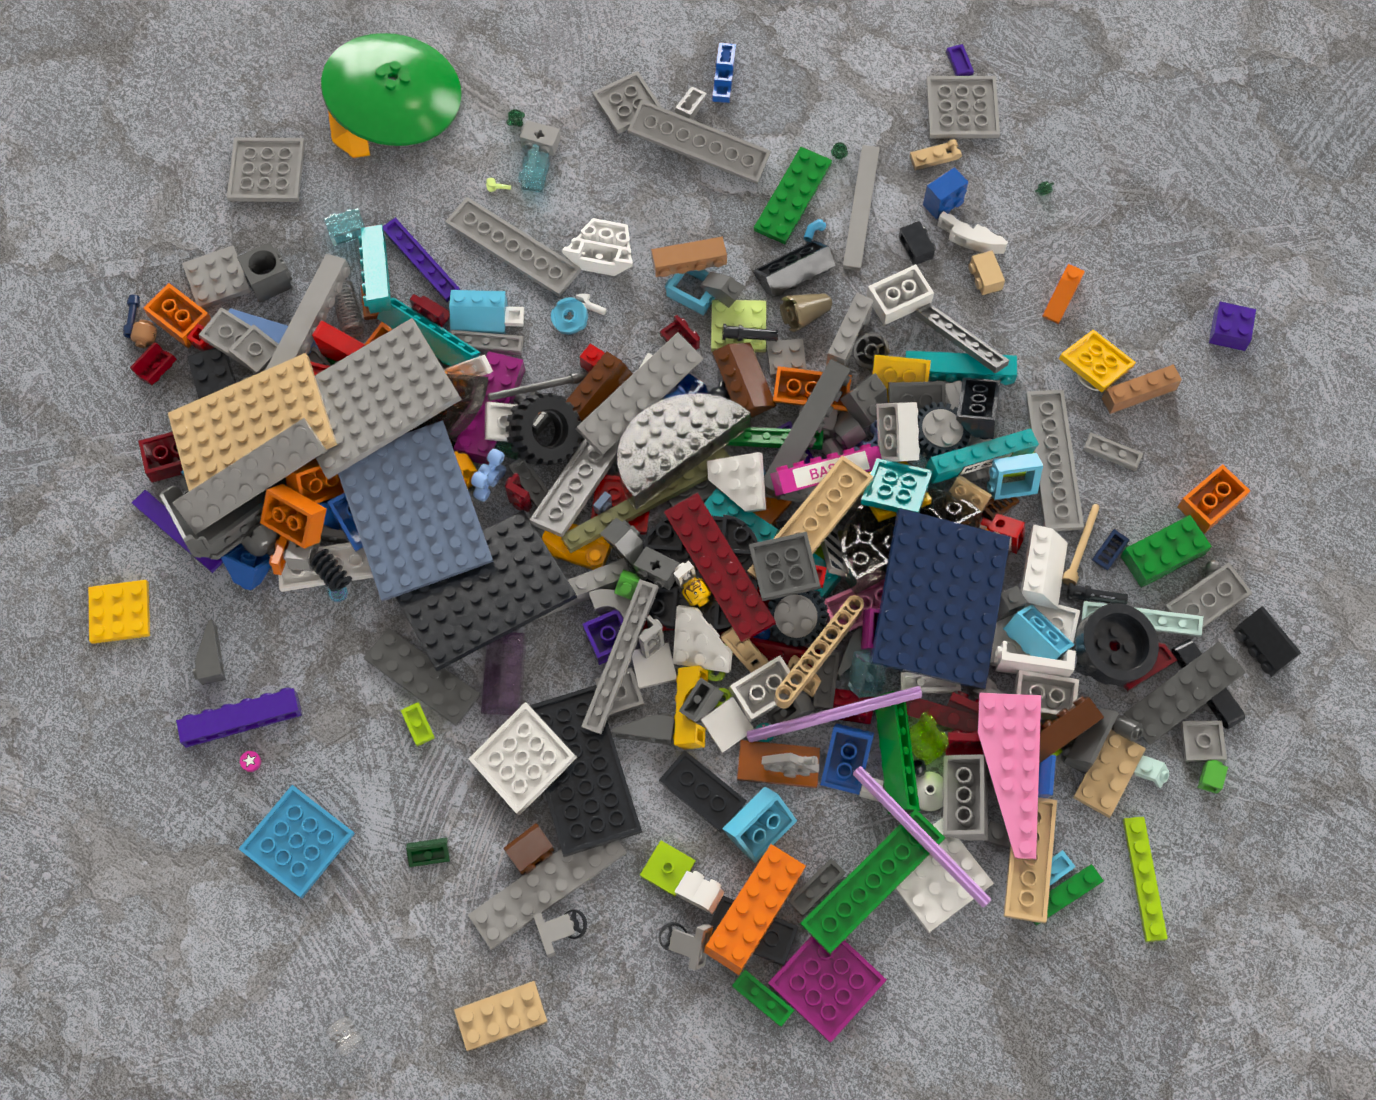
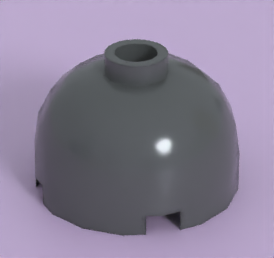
(867, 346)
(261, 541)

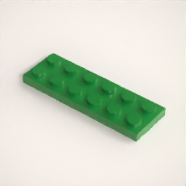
(792, 195)

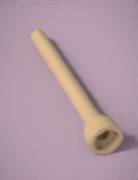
(1071, 574)

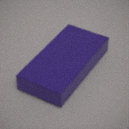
(959, 60)

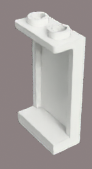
(1013, 662)

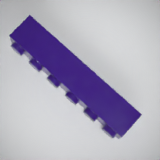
(238, 717)

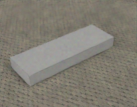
(1113, 451)

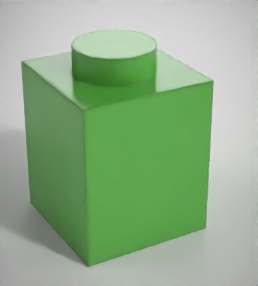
(627, 584)
(1212, 776)

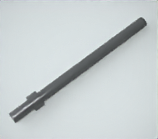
(573, 378)

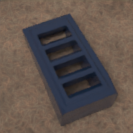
(1119, 537)

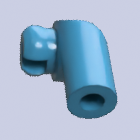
(811, 228)

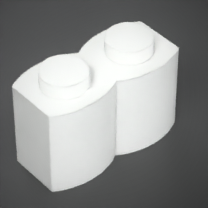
(699, 891)

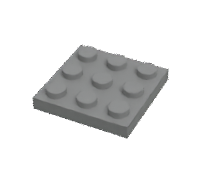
(622, 99)
(216, 277)

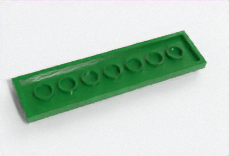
(868, 885)

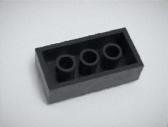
(211, 371)

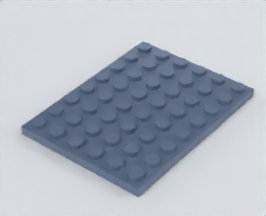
(414, 512)

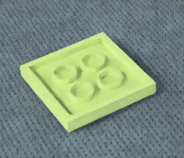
(742, 312)

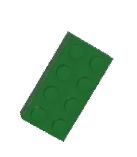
(1165, 551)

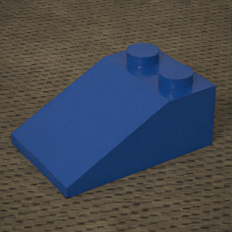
(341, 511)
(846, 752)

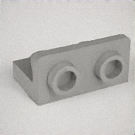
(651, 638)

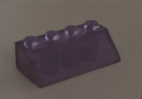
(504, 675)

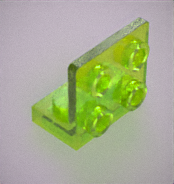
(927, 740)

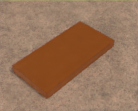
(752, 770)

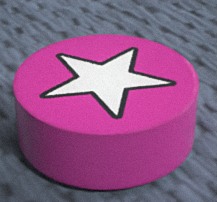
(250, 761)

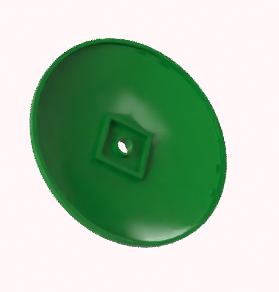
(389, 110)

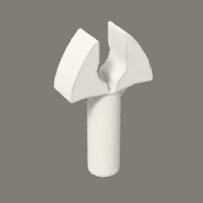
(591, 306)

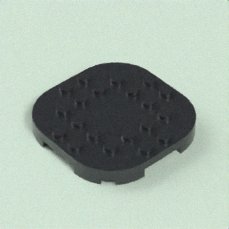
(665, 541)

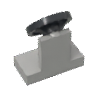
(559, 928)
(688, 944)

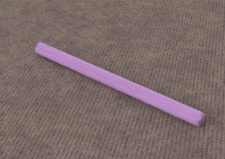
(834, 714)
(921, 836)

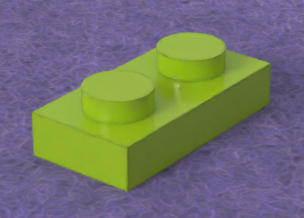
(417, 724)

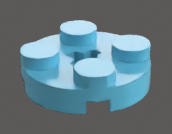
(577, 322)

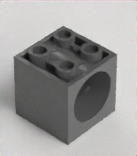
(262, 259)

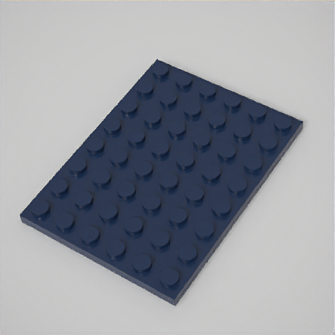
(940, 599)

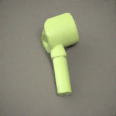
(492, 186)

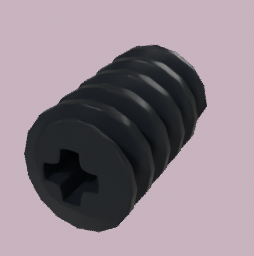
(330, 571)

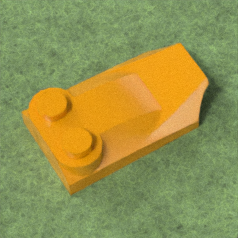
(589, 556)

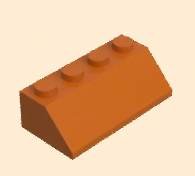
(796, 386)

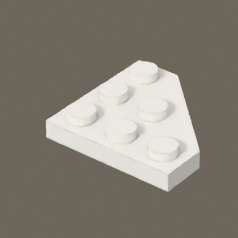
(740, 480)
(699, 642)

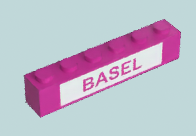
(811, 474)

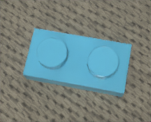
(1060, 866)

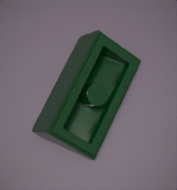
(428, 852)

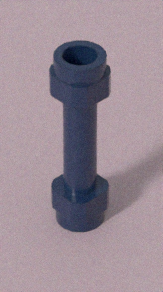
(133, 303)

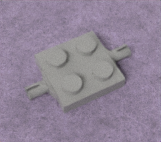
(791, 764)

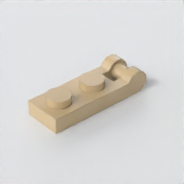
(935, 155)
(745, 651)

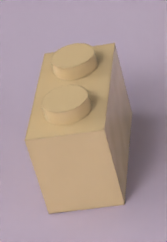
(986, 272)

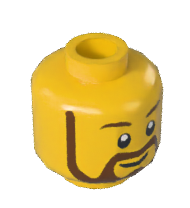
(696, 592)

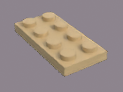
(1109, 774)
(500, 1016)

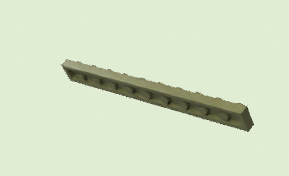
(625, 511)

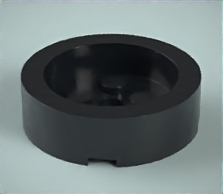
(1135, 645)

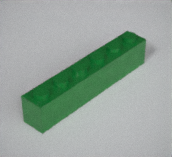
(897, 755)

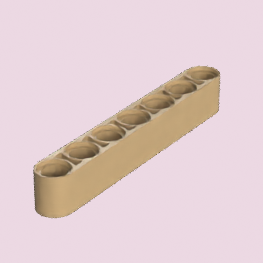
(814, 659)

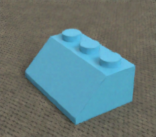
(478, 311)
(1037, 634)
(760, 824)

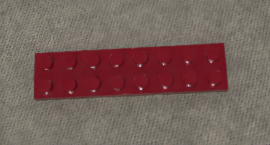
(719, 568)

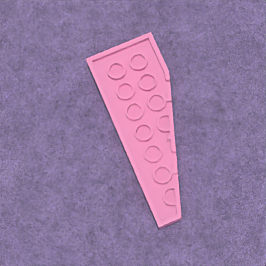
(1012, 748)

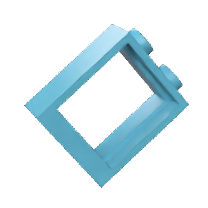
(685, 299)
(1030, 463)

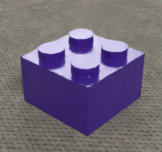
(1232, 326)
(602, 634)

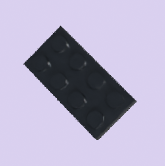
(702, 791)
(776, 941)

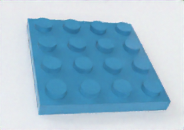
(296, 841)

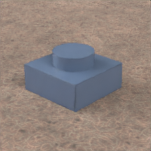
(603, 503)

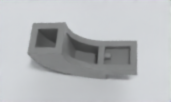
(606, 601)

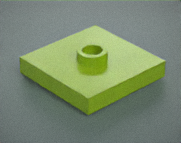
(667, 867)

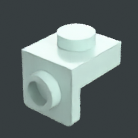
(1152, 770)

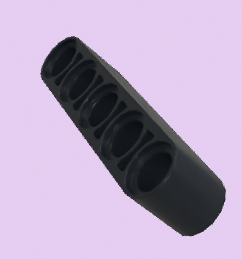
(1223, 704)

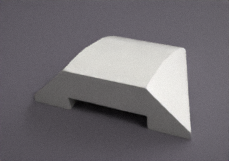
(601, 248)

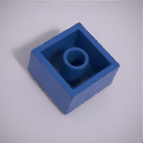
(945, 193)

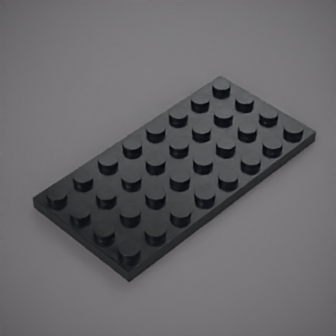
(591, 795)

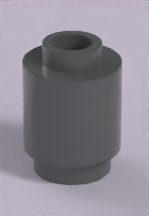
(1127, 728)

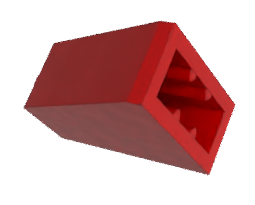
(334, 343)

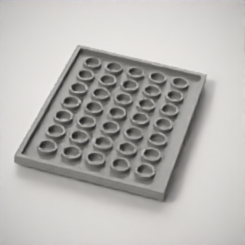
(381, 395)

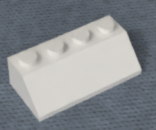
(1043, 567)

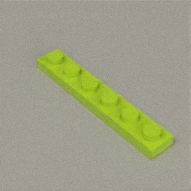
(1144, 879)

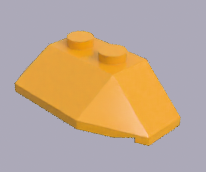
(347, 141)

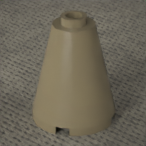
(803, 309)

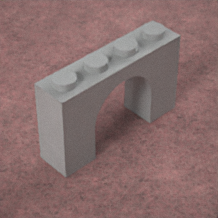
(852, 325)

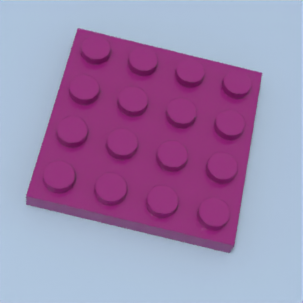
(827, 986)

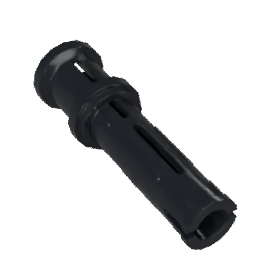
(740, 333)
(1087, 591)

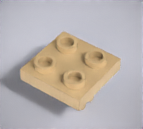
(967, 490)

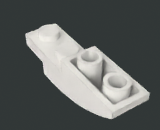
(976, 239)

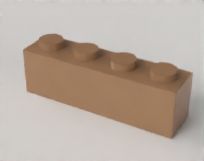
(689, 257)
(1141, 389)

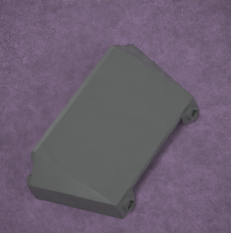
(224, 533)

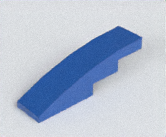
(724, 73)

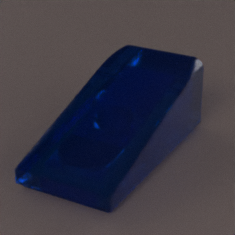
(692, 385)

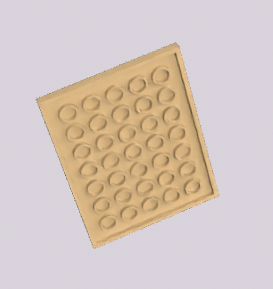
(246, 415)

